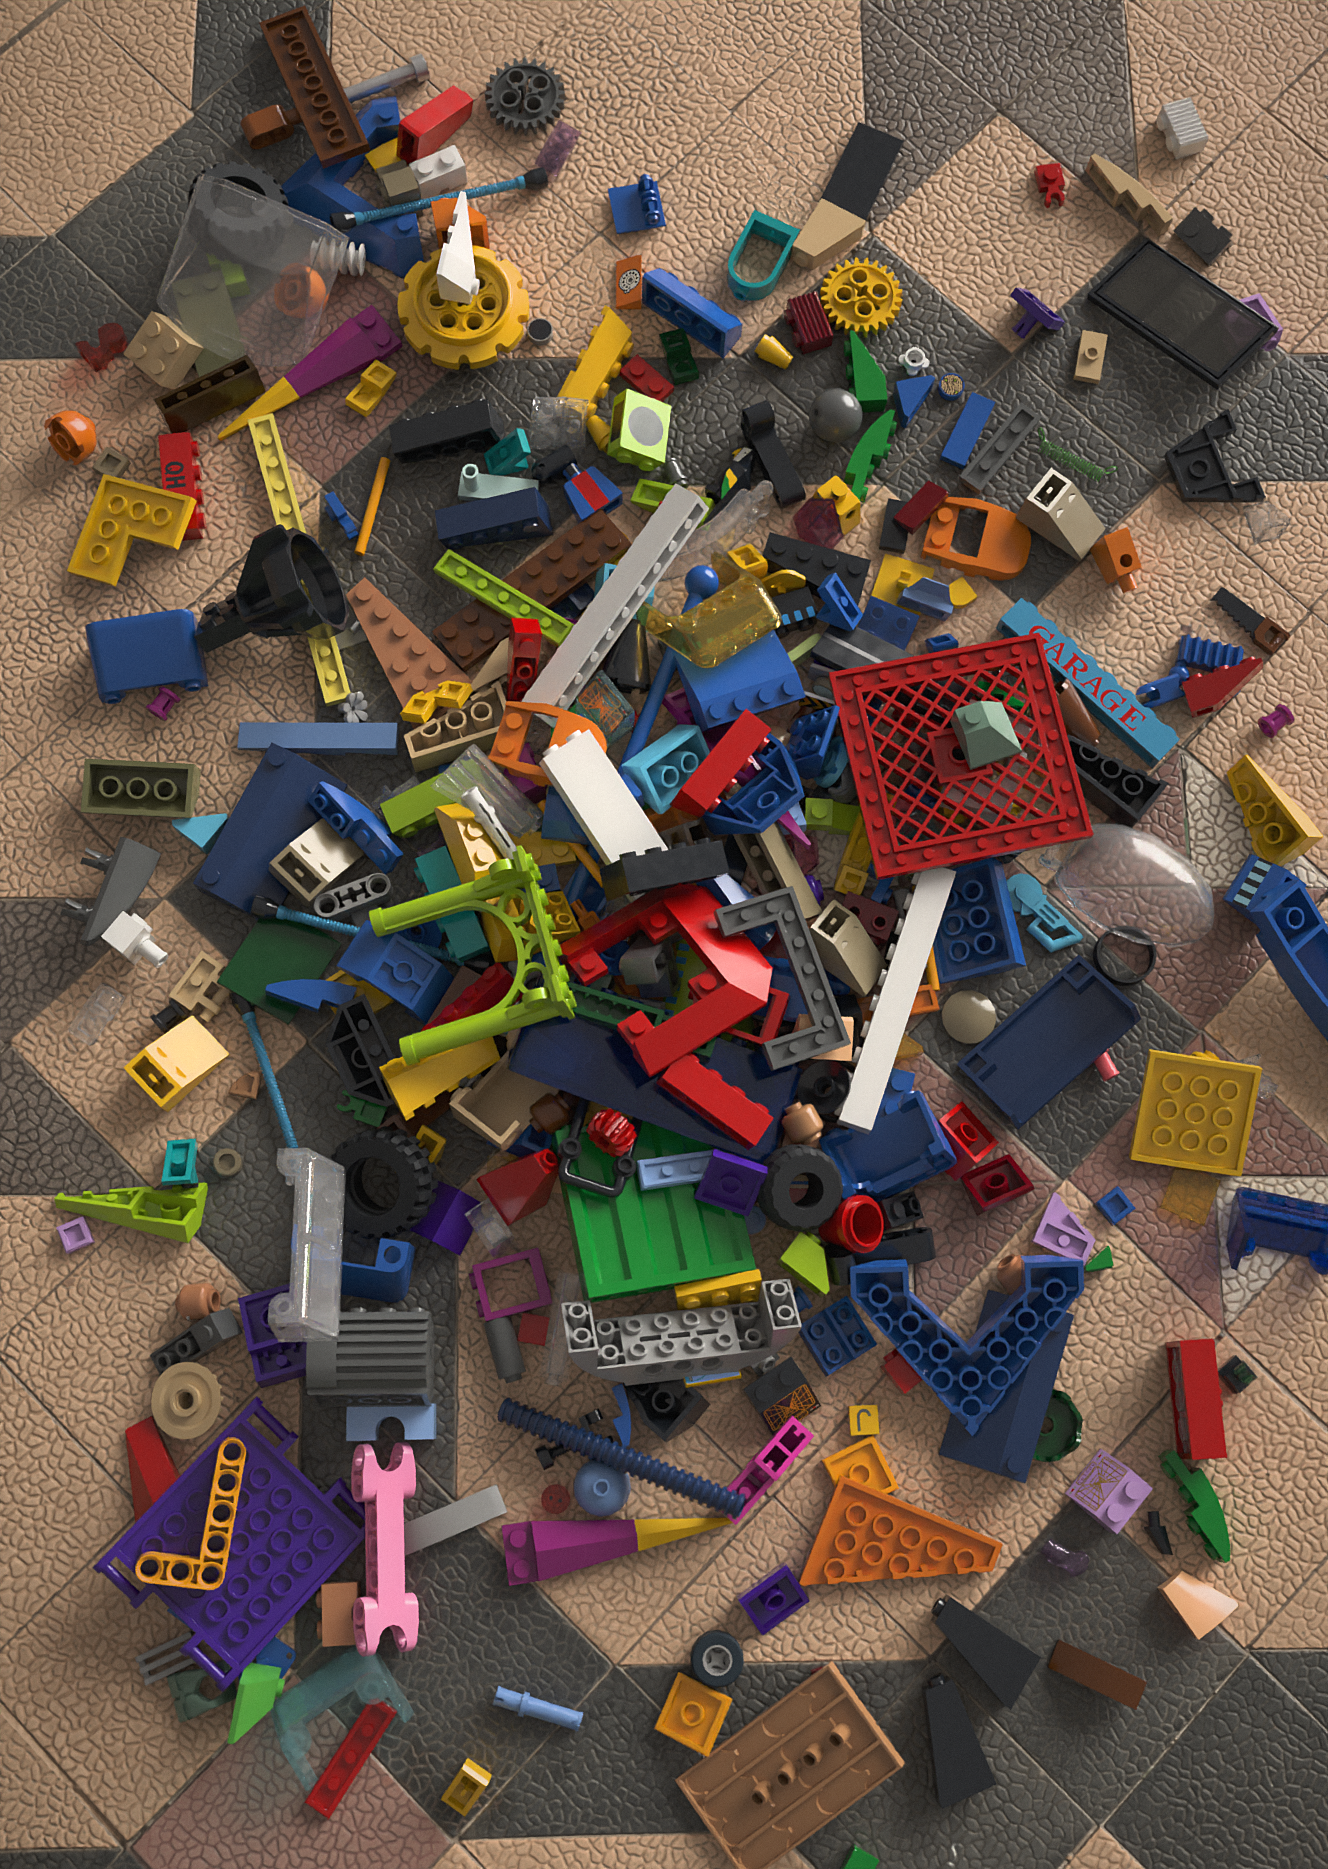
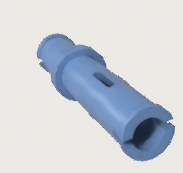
(537, 1708)

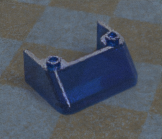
(1278, 1225)

